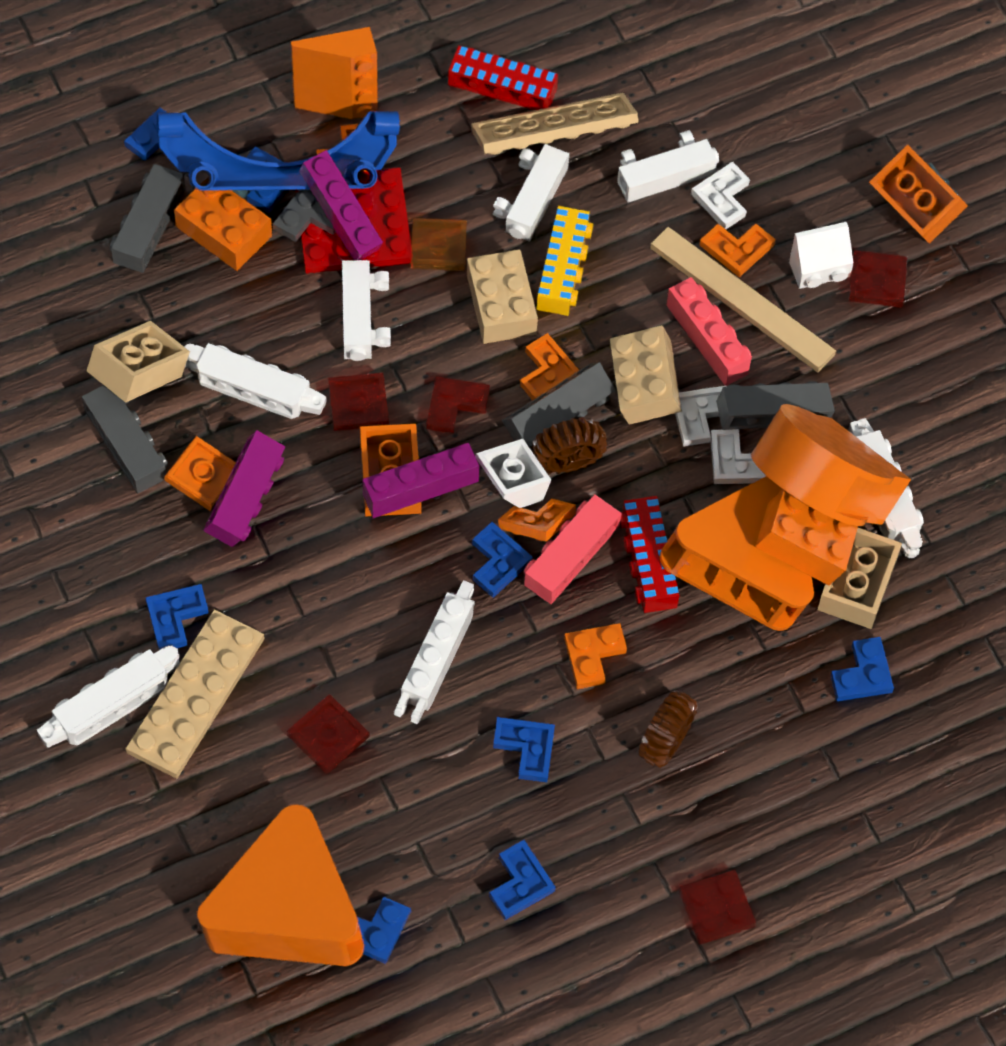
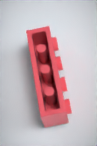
(709, 331)
(572, 548)

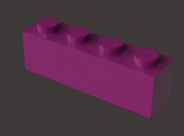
(340, 206)
(420, 480)
(244, 489)

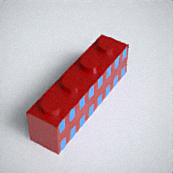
(502, 79)
(645, 540)

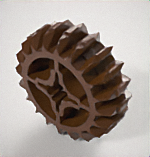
(570, 445)
(668, 728)

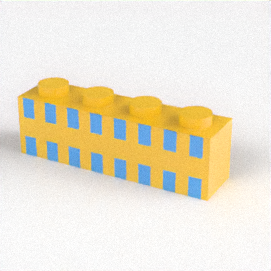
(563, 261)

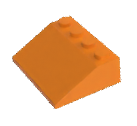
(336, 74)

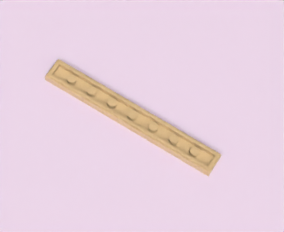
(743, 299)

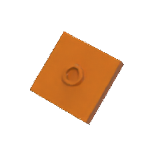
(201, 473)

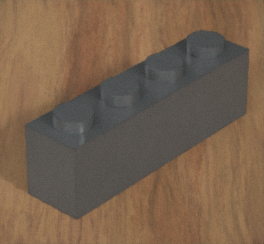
(147, 218)
(562, 402)
(757, 404)
(125, 438)

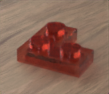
(451, 396)

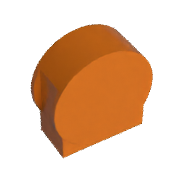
(828, 467)

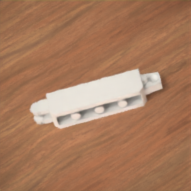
(253, 381)
(904, 520)
(437, 652)
(110, 698)

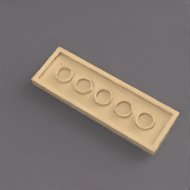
(554, 123)
(195, 694)

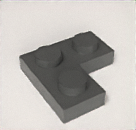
(299, 214)

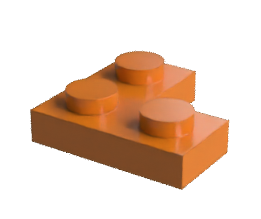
(736, 253)
(552, 366)
(539, 524)
(588, 647)

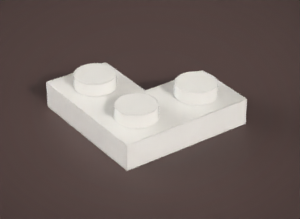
(717, 194)
(696, 408)
(728, 462)

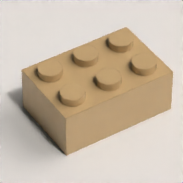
(502, 296)
(137, 361)
(645, 375)
(861, 587)

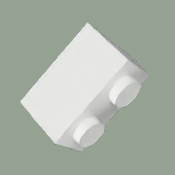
(821, 255)
(515, 473)

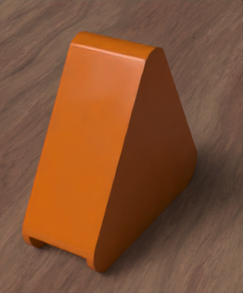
(720, 558)
(284, 899)

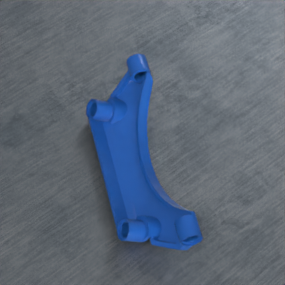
(193, 151)

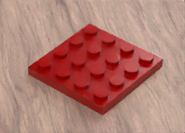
(386, 211)

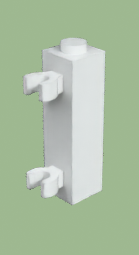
(666, 169)
(536, 193)
(357, 309)

